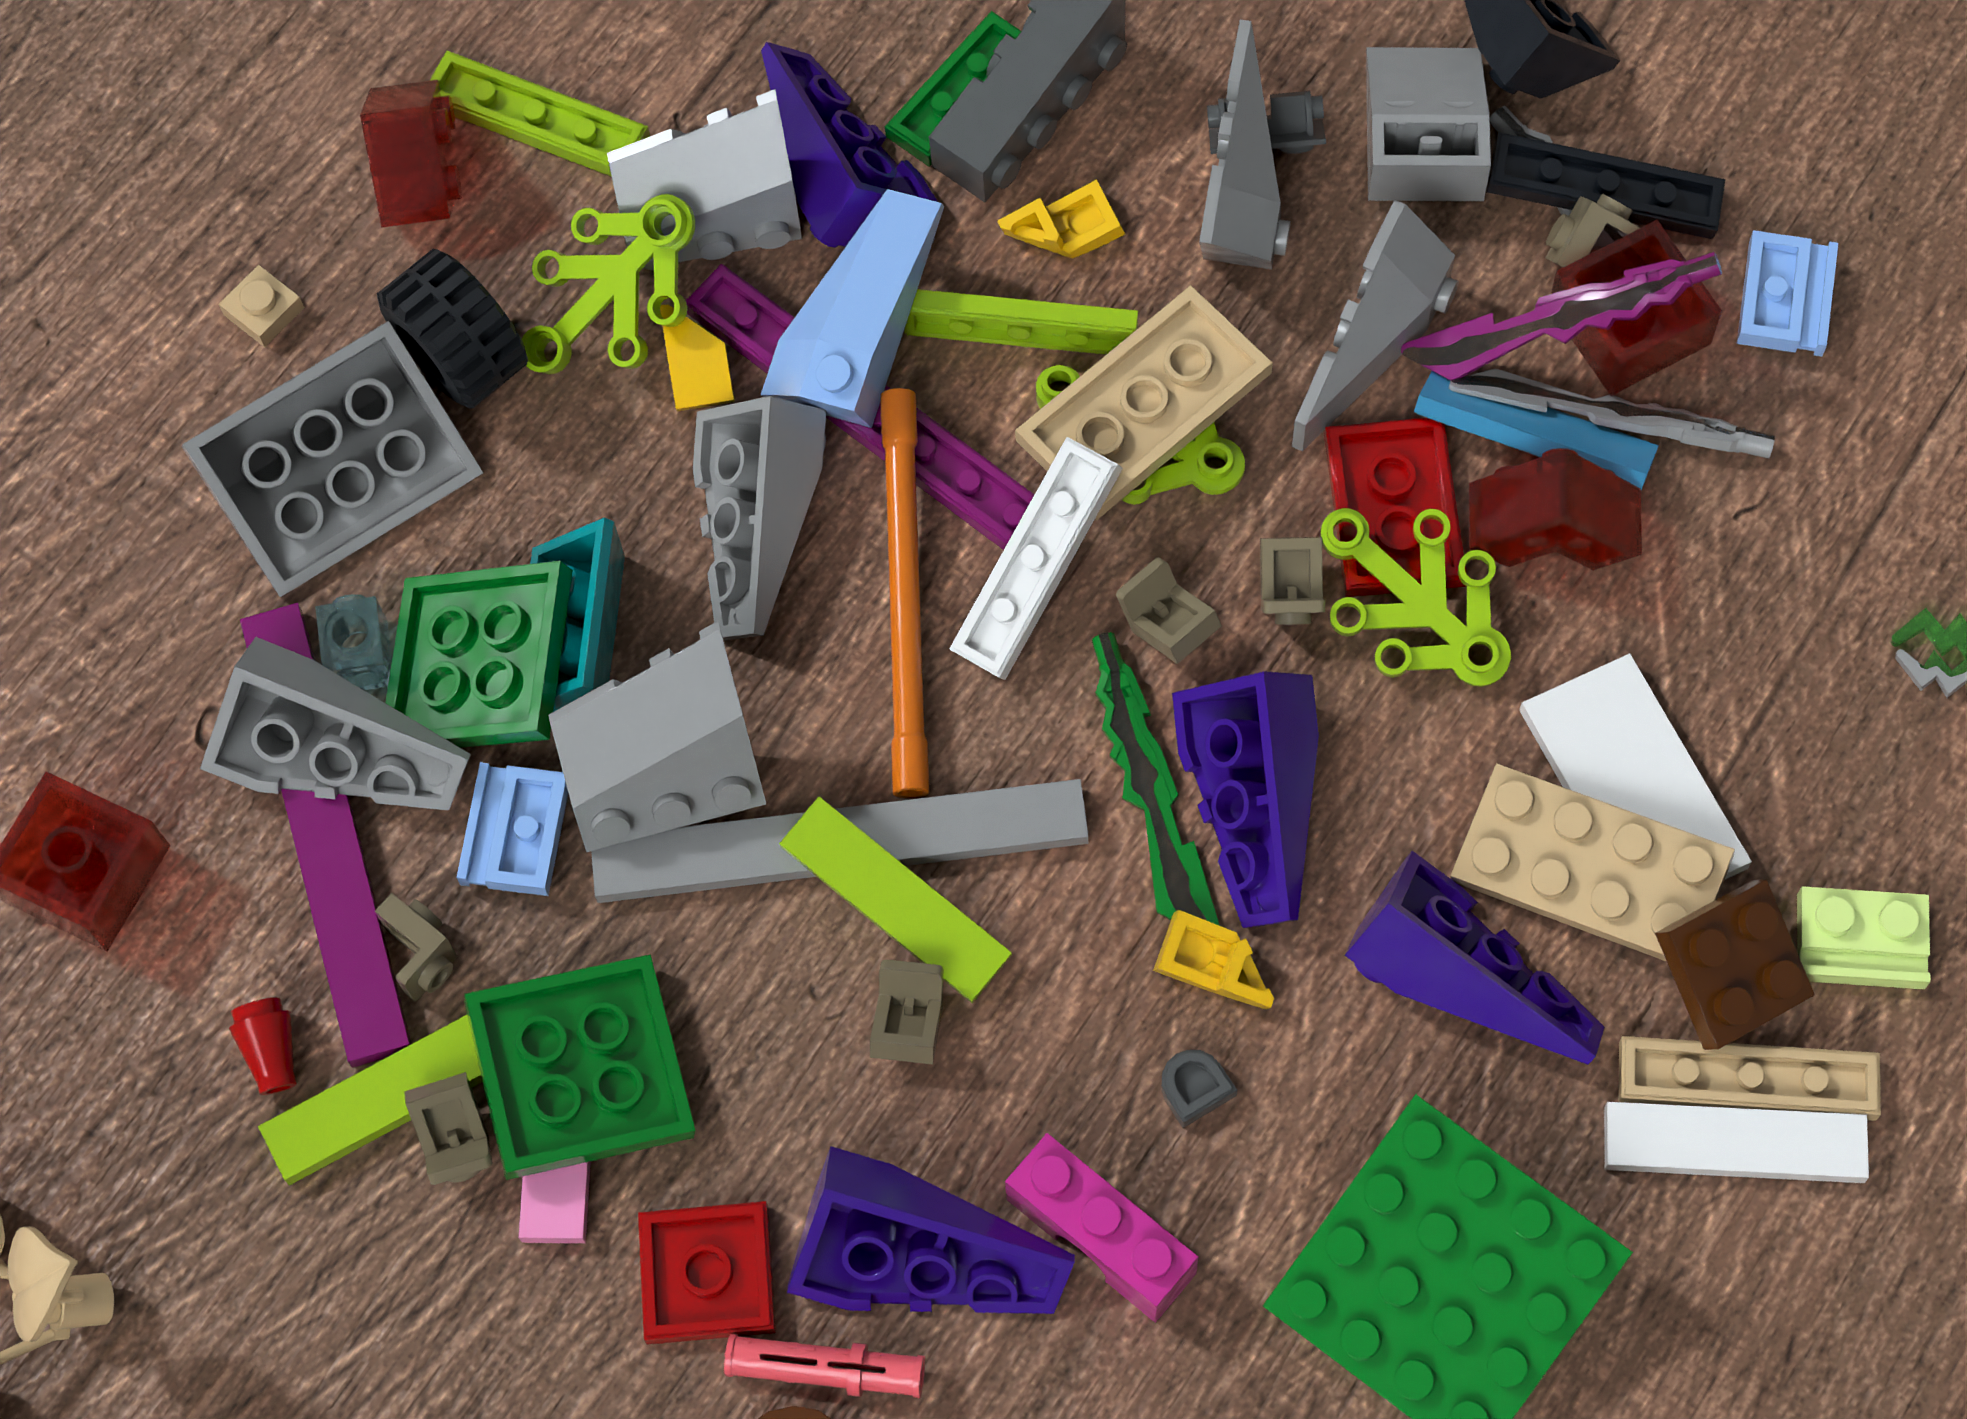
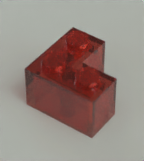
(406, 154)
(1555, 507)

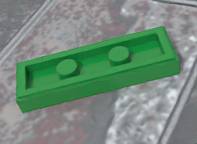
(928, 106)

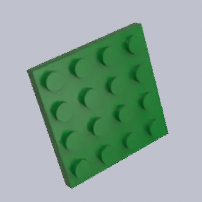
(1446, 1274)

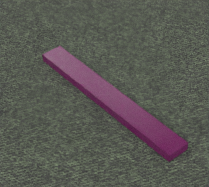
(943, 463)
(339, 891)

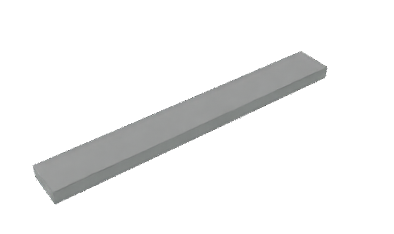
(907, 829)

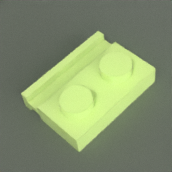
(1864, 937)

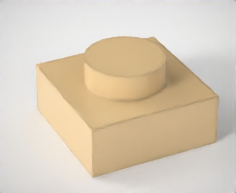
(261, 306)

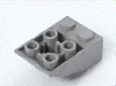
(1426, 124)

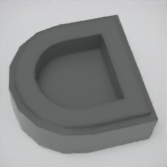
(1195, 1085)

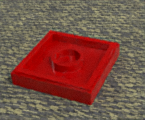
(706, 1272)

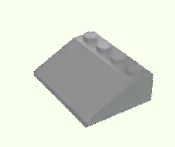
(332, 459)

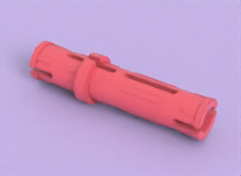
(902, 1372)

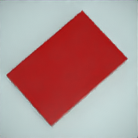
(1390, 477)

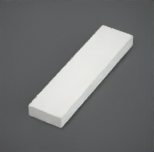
(1036, 558)
(1736, 1142)

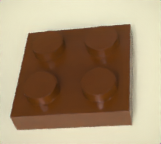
(1735, 964)

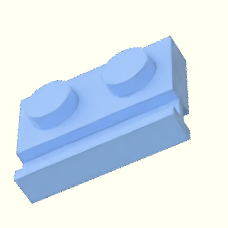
(1787, 293)
(513, 829)

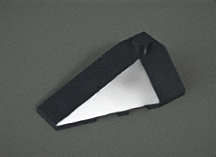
(1537, 45)

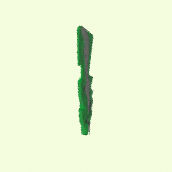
(1149, 786)

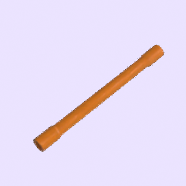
(909, 742)

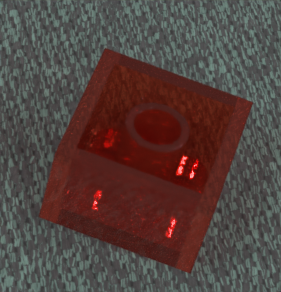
(1657, 338)
(78, 860)

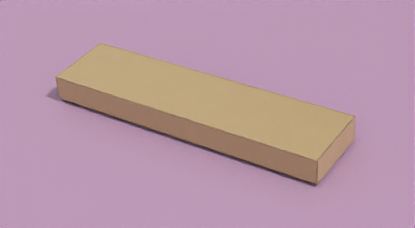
(1749, 1077)

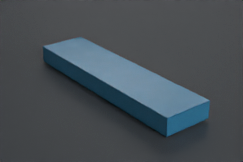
(1536, 430)

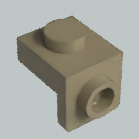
(1576, 234)
(1291, 578)
(1165, 612)
(418, 931)
(907, 1012)
(449, 1129)

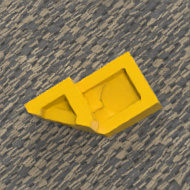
(1068, 225)
(696, 365)
(1211, 960)

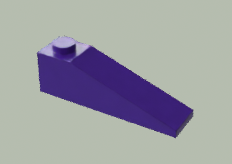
(831, 152)
(1255, 767)
(904, 1241)

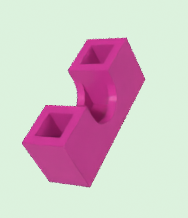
(1120, 1238)

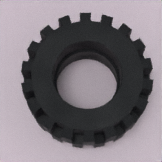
(453, 328)

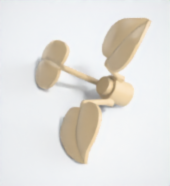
(48, 1293)

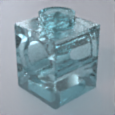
(367, 663)

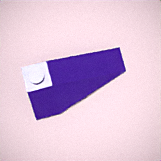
(1439, 953)

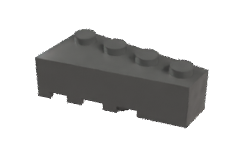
(1027, 91)

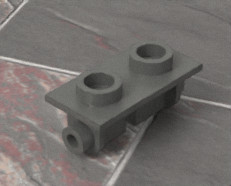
(1293, 122)

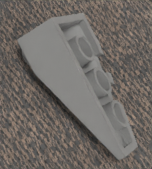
(1398, 297)

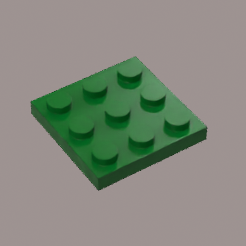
(481, 652)
(578, 1066)

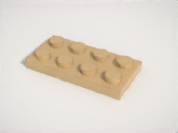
(1151, 393)
(1587, 861)

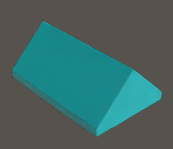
(593, 605)

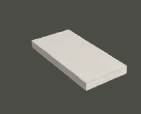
(1619, 747)

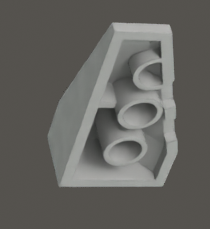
(1243, 194)
(758, 481)
(314, 731)

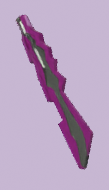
(1560, 315)

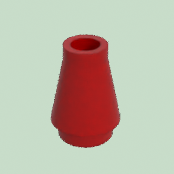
(265, 1042)

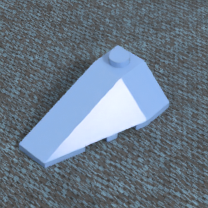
(852, 324)

